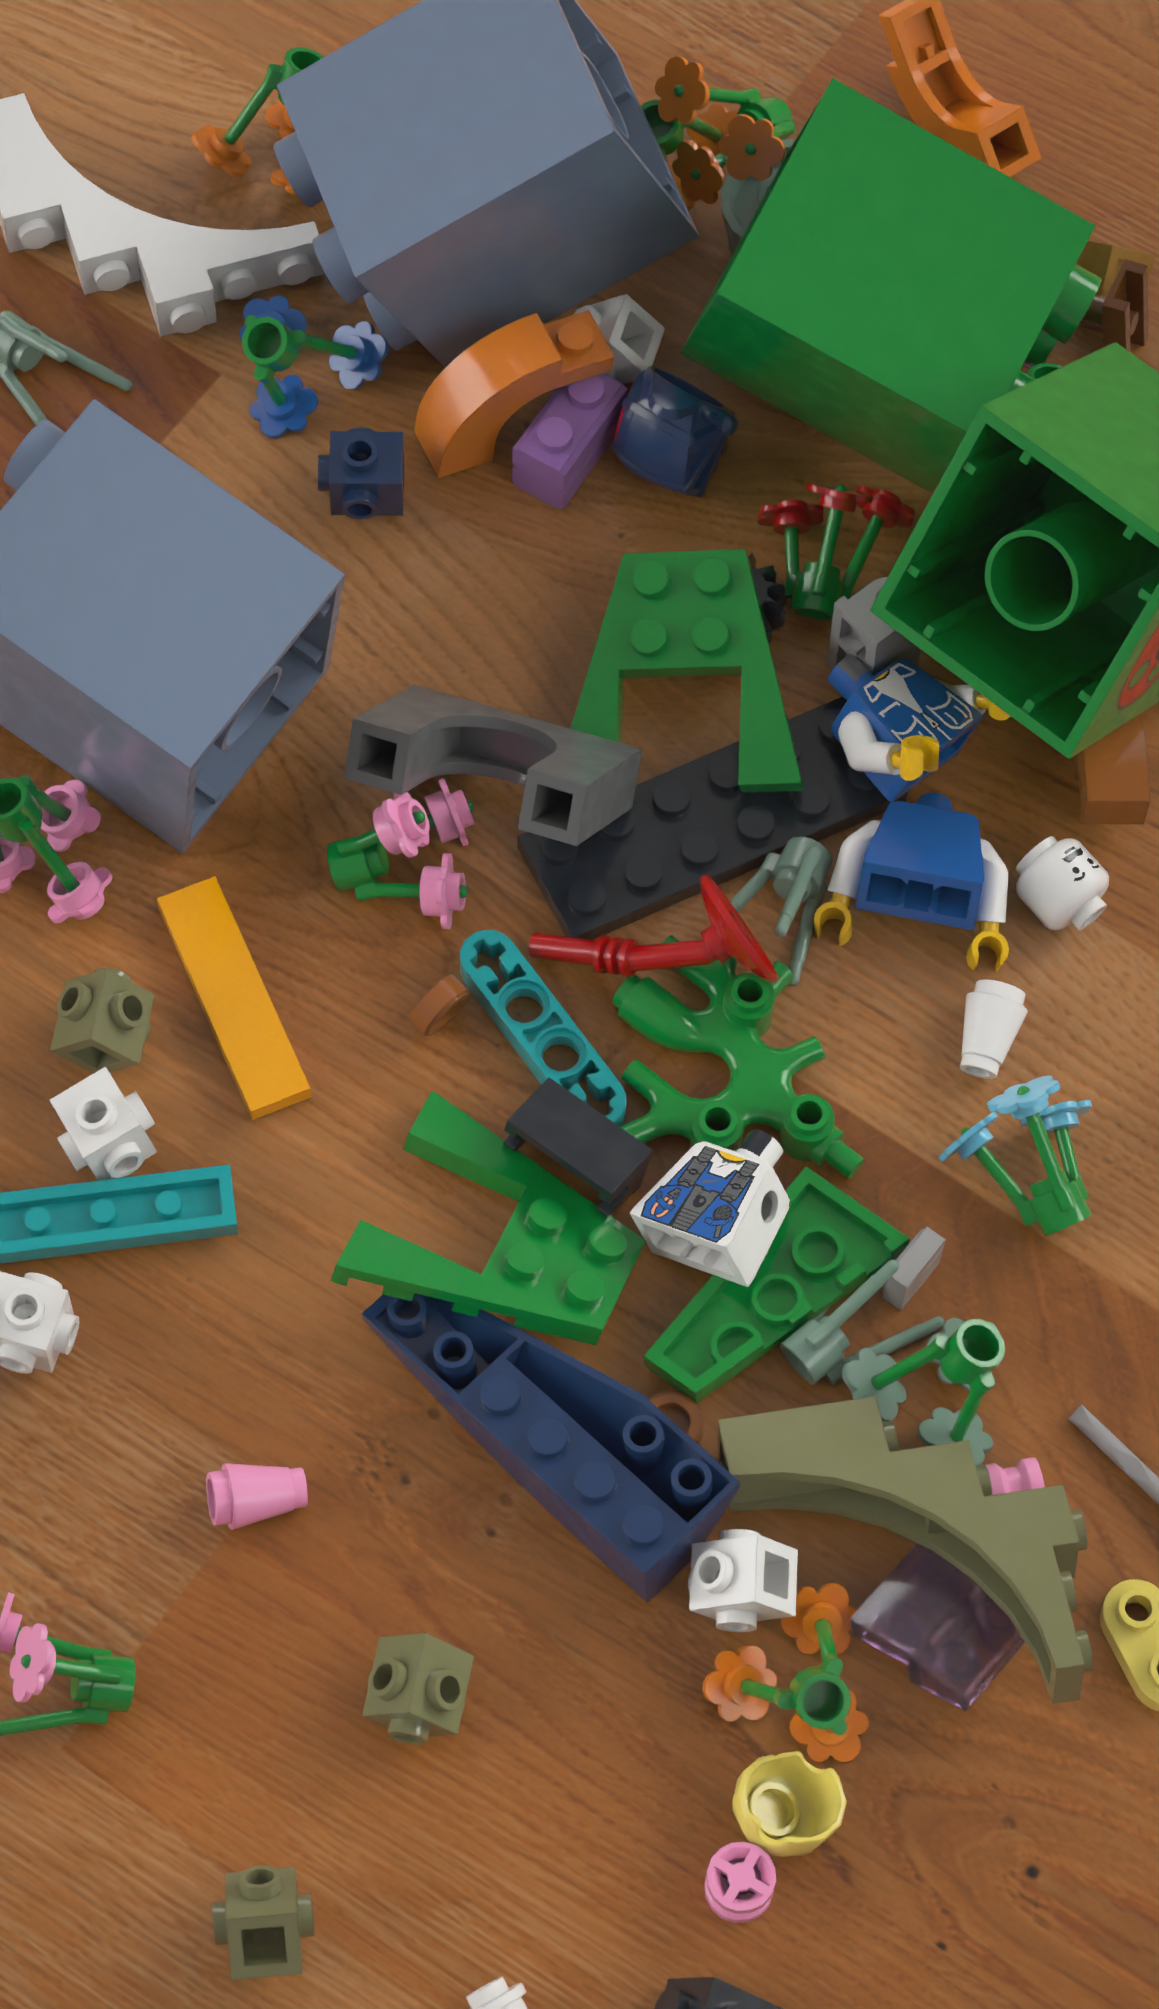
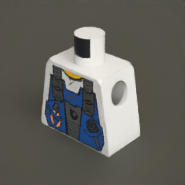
(717, 1208)

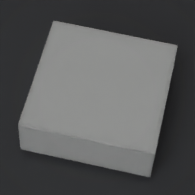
(915, 1267)

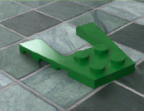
(693, 619)
(553, 1265)

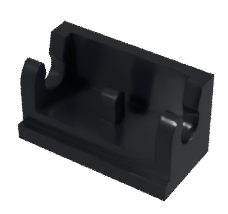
(581, 1143)

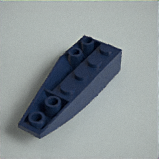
(567, 1435)

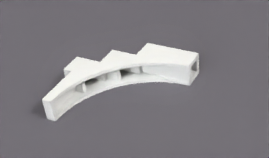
(118, 244)

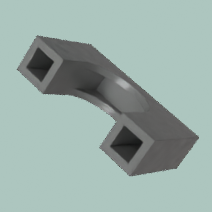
(569, 777)

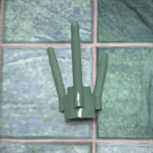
(23, 348)
(797, 879)
(819, 1344)

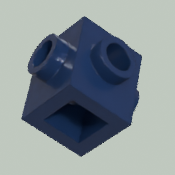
(364, 473)

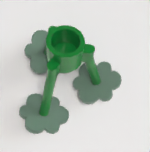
(964, 1357)

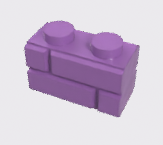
(567, 439)

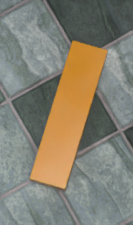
(234, 998)

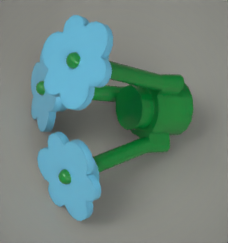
(1061, 1195)

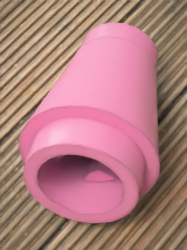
(253, 1493)

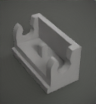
(865, 635)

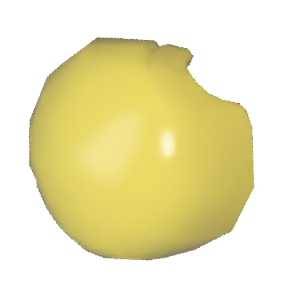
(788, 1804)

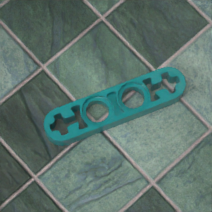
(549, 1029)

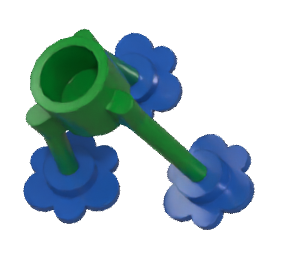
(273, 342)

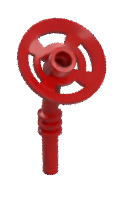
(722, 940)

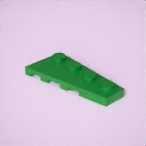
(814, 1261)

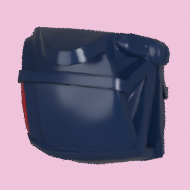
(672, 432)

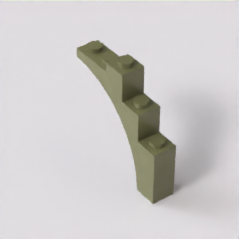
(850, 1465)

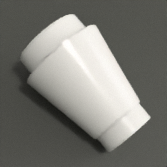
(990, 1026)

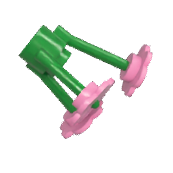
(96, 1676)

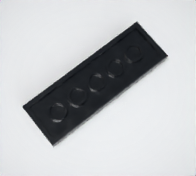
(698, 825)

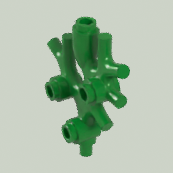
(759, 1074)

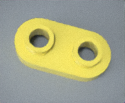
(1135, 1641)

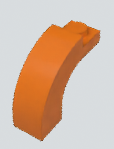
(945, 94)
(496, 378)

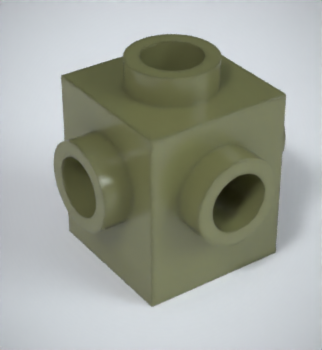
(102, 1021)
(417, 1687)
(263, 1922)

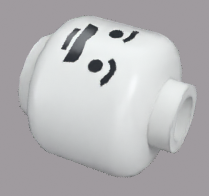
(1062, 884)

